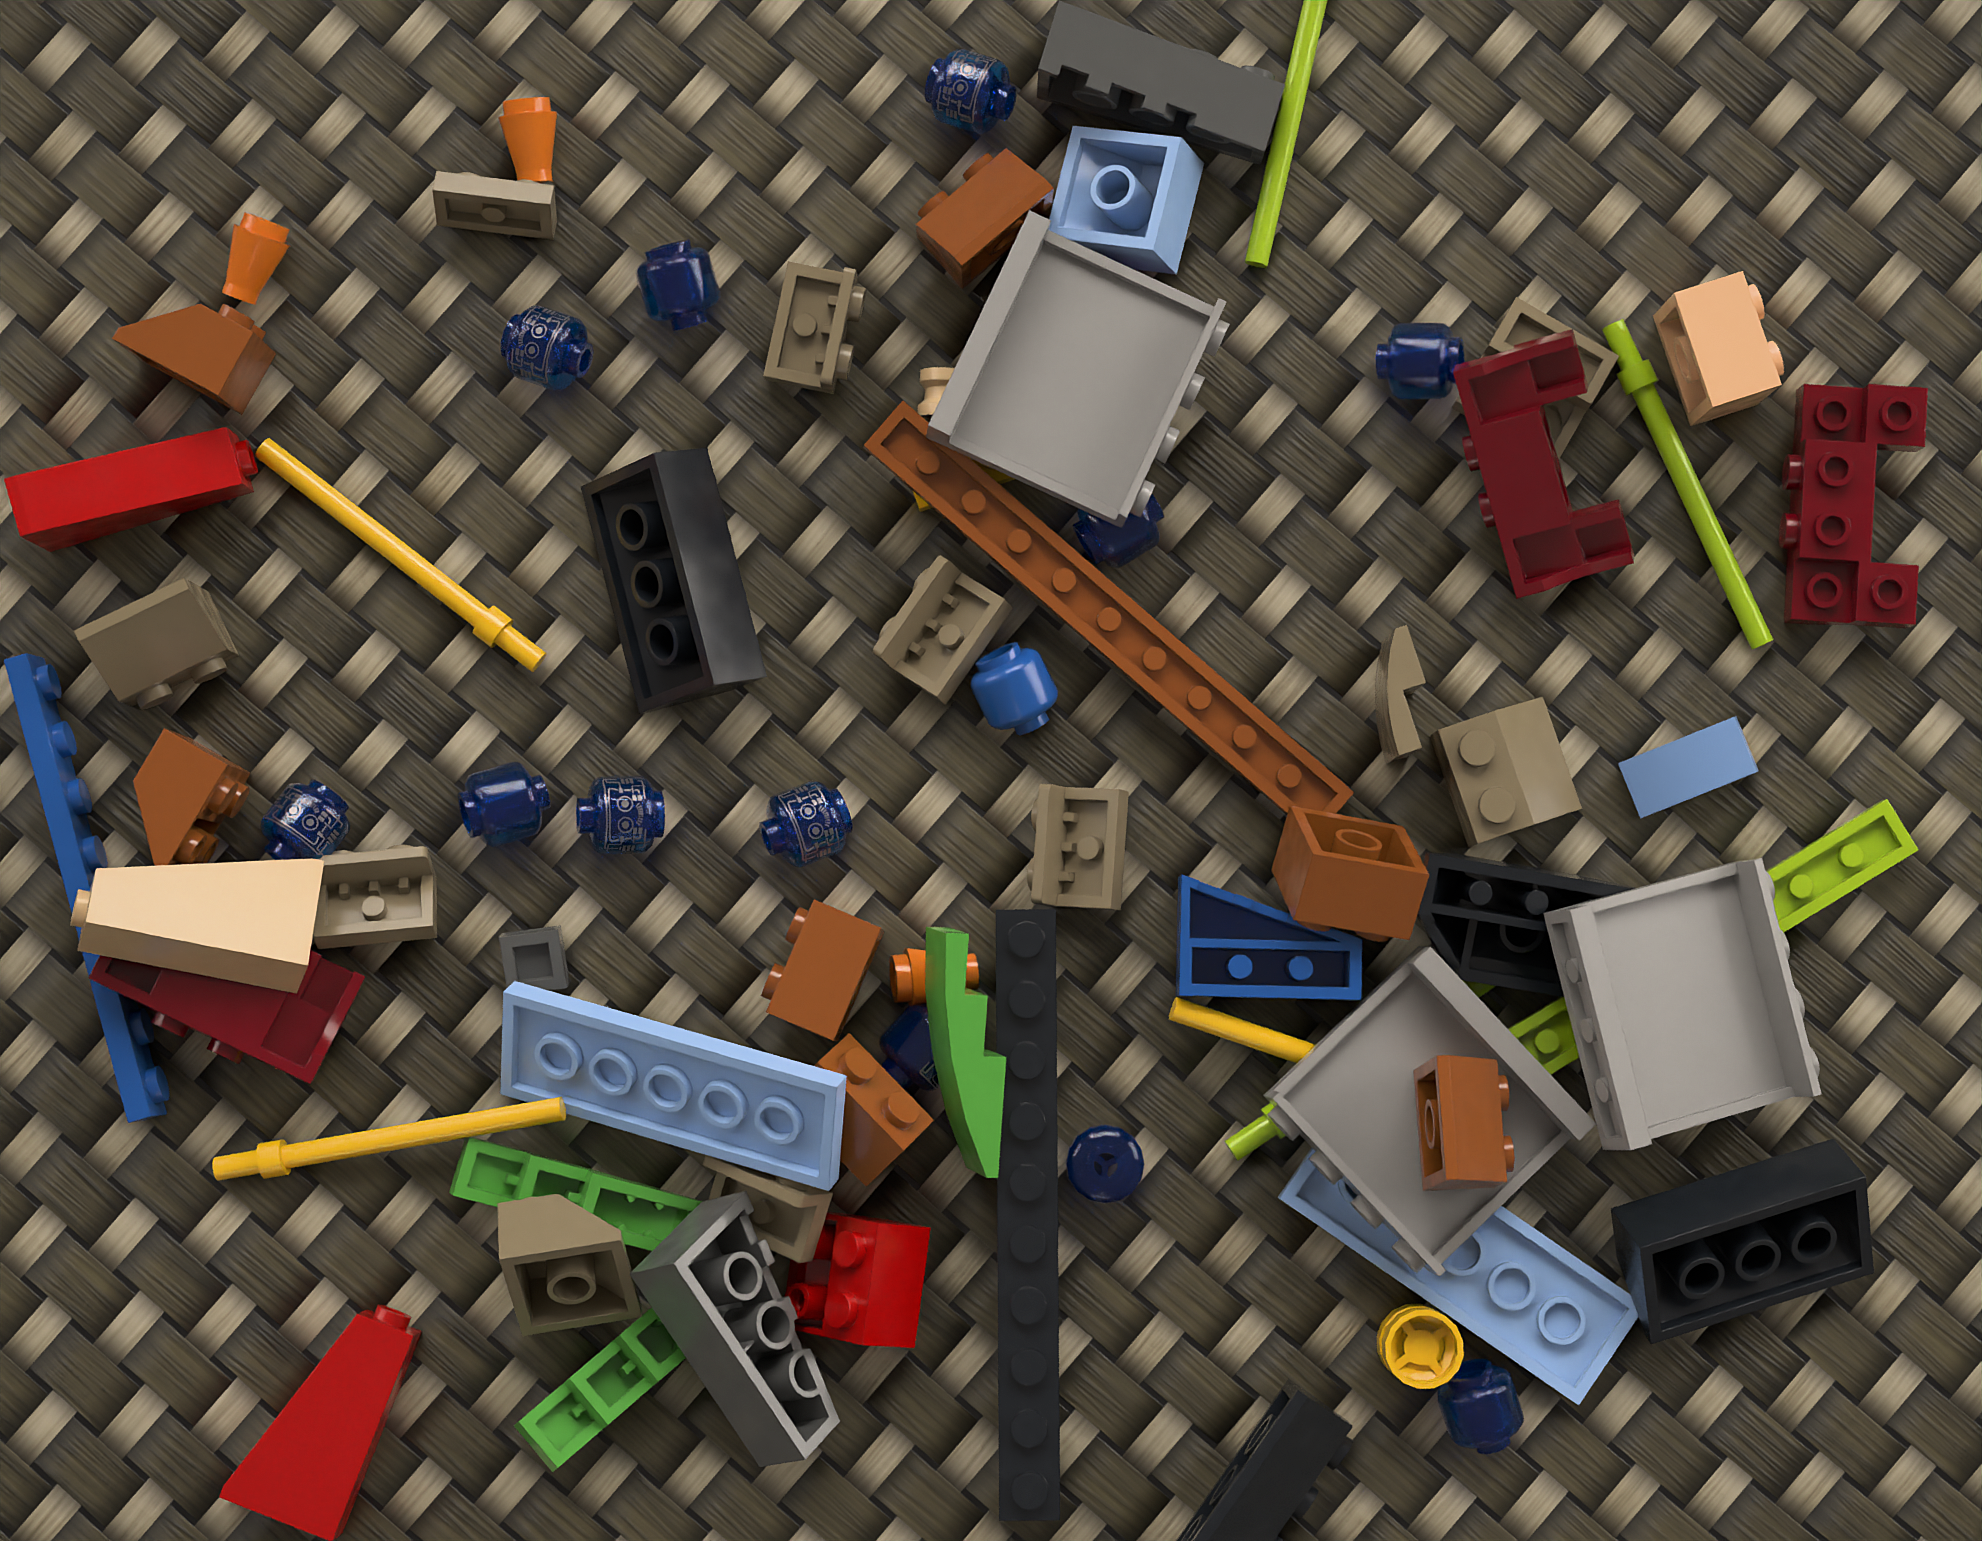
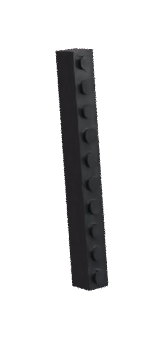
(1028, 1217)

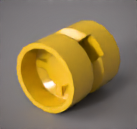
(1420, 1346)

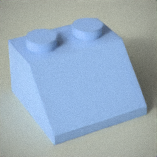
(1127, 196)

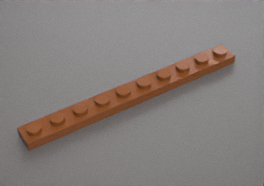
(1105, 616)

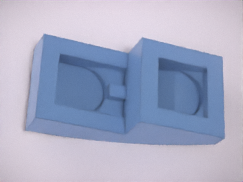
(1688, 767)

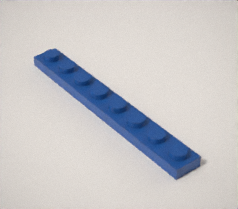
(79, 855)

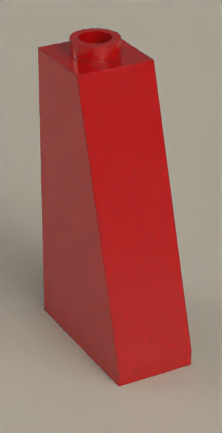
(129, 488)
(326, 1435)

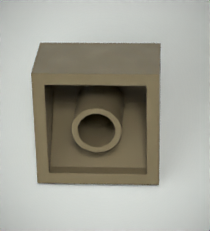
(159, 644)
(1505, 771)
(563, 1265)

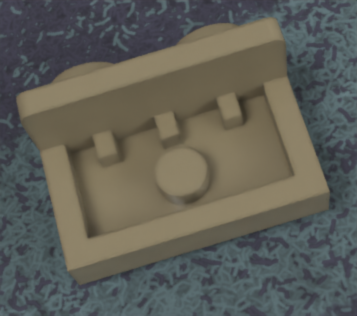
(813, 327)
(941, 629)
(1078, 847)
(376, 897)
(784, 1210)

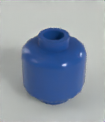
(1014, 688)

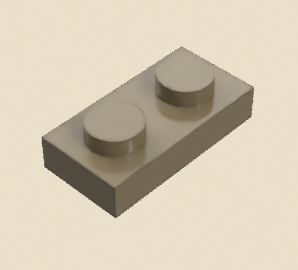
(495, 205)

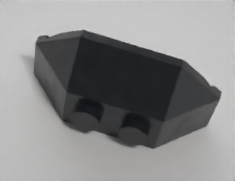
(1491, 918)

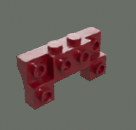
(1521, 470)
(1833, 505)
(242, 1018)

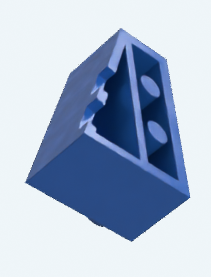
(1256, 951)

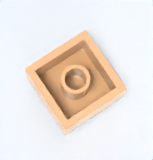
(1718, 347)

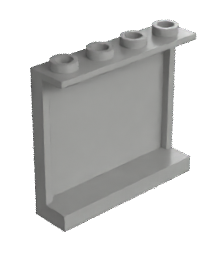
(1076, 374)
(1682, 1003)
(1360, 1114)

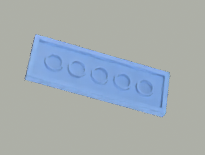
(673, 1085)
(1499, 1284)

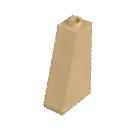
(206, 919)

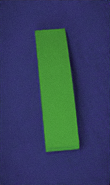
(966, 1071)
(501, 1173)
(600, 1390)

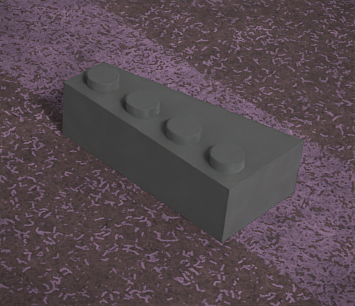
(1156, 85)
(737, 1331)

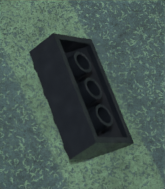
(673, 579)
(1744, 1240)
(1273, 1471)

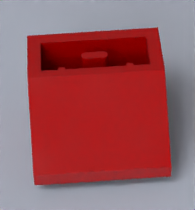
(862, 1281)

